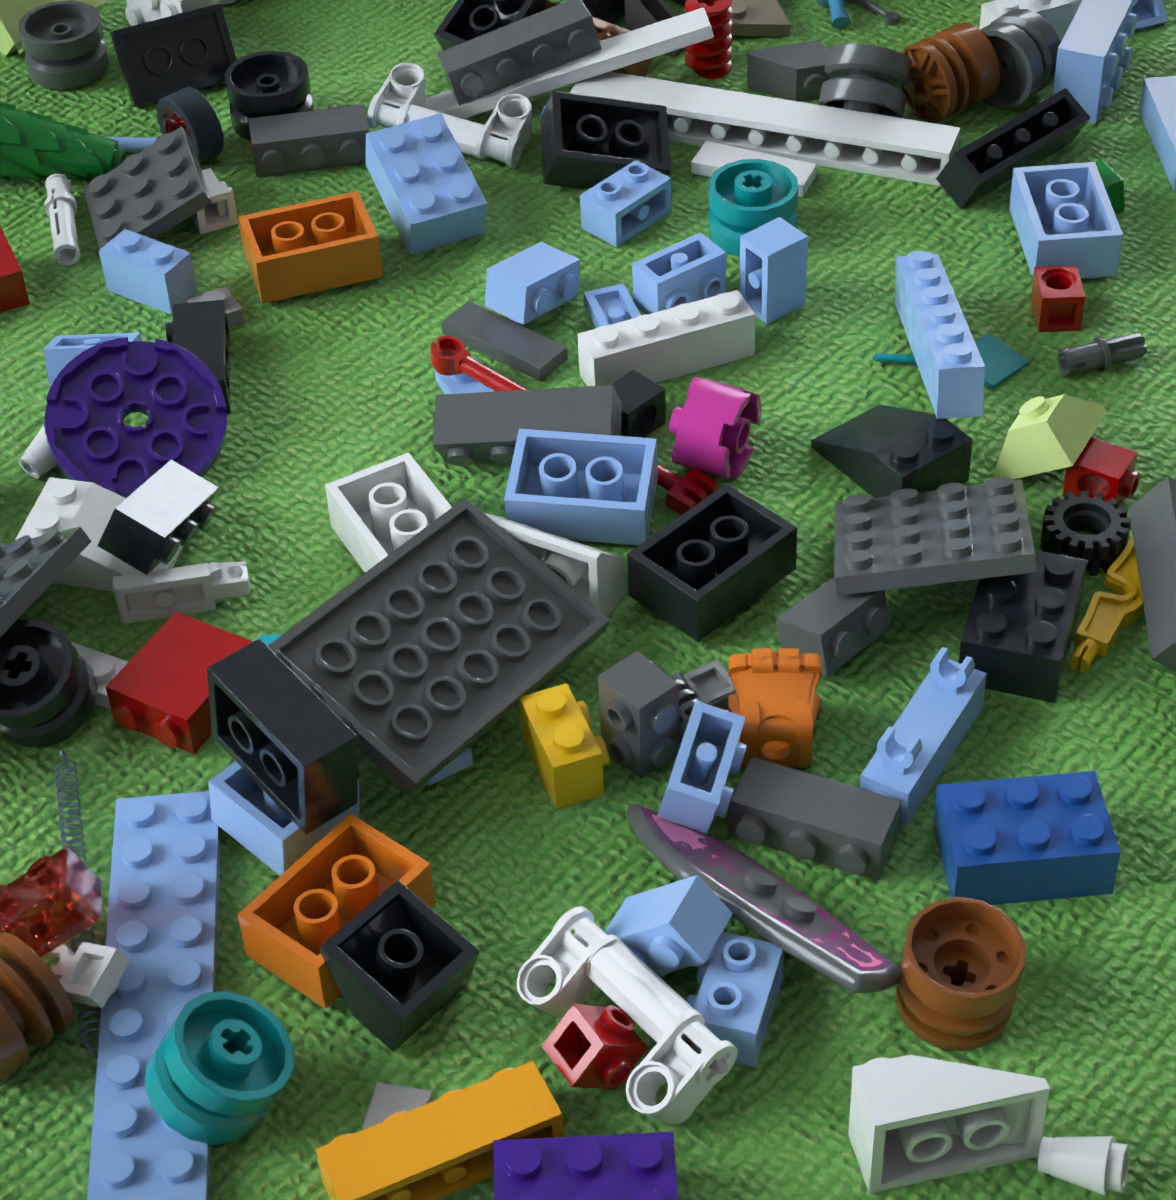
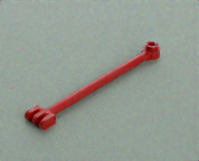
(450, 357)

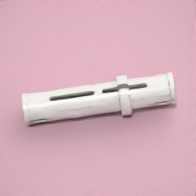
(61, 210)

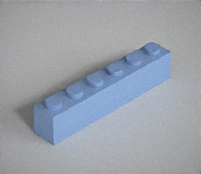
(939, 336)

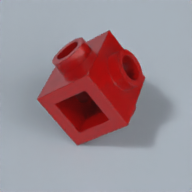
(595, 1046)

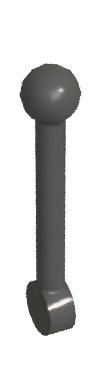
(891, 17)

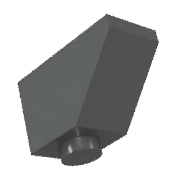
(788, 70)

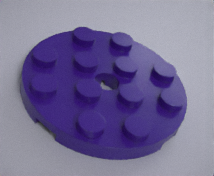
(125, 377)

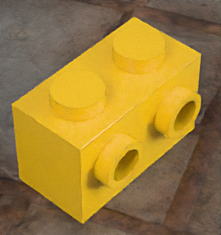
(563, 745)

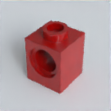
(1057, 298)
(1104, 470)

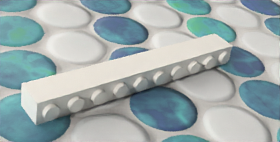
(789, 128)

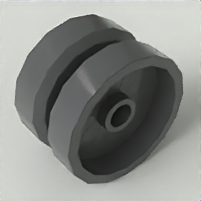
(64, 44)
(1026, 56)
(866, 79)

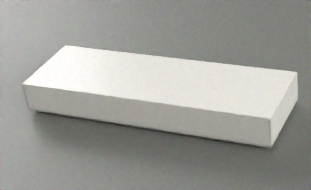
(715, 155)

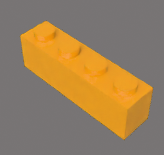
(441, 1143)

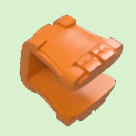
(778, 703)

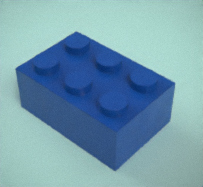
(1026, 838)

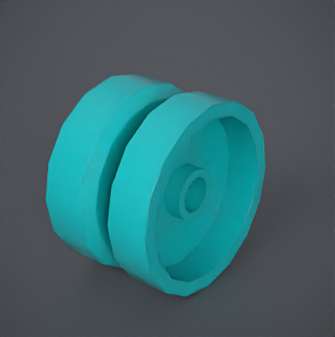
(748, 196)
(219, 1067)

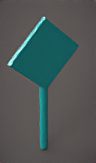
(998, 358)

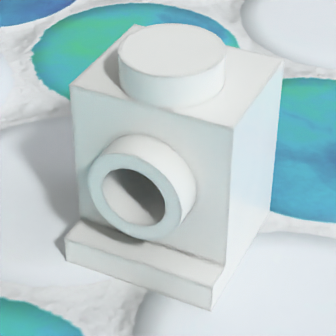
(221, 211)

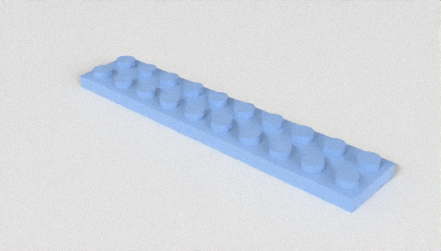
(167, 925)

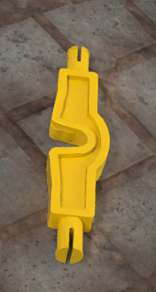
(1109, 611)

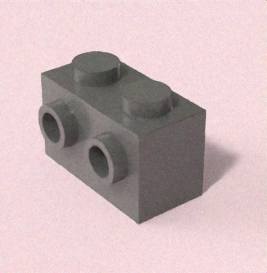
(834, 624)
(639, 714)

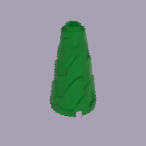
(41, 147)

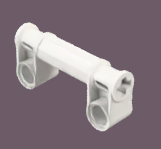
(501, 138)
(644, 998)

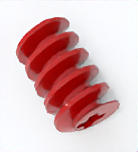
(712, 56)

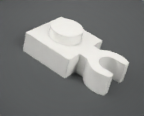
(90, 973)

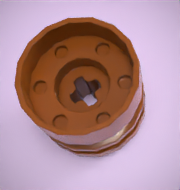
(950, 72)
(960, 973)
(30, 1004)

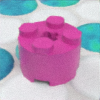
(715, 428)

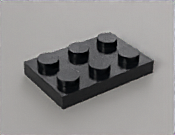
(174, 53)

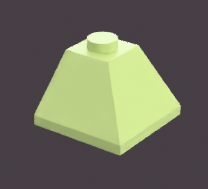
(1048, 435)

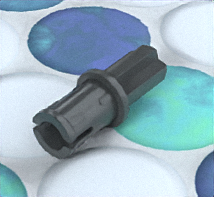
(1101, 353)

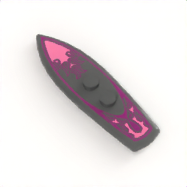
(767, 903)

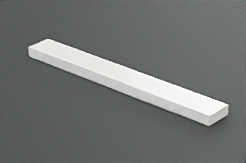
(615, 54)

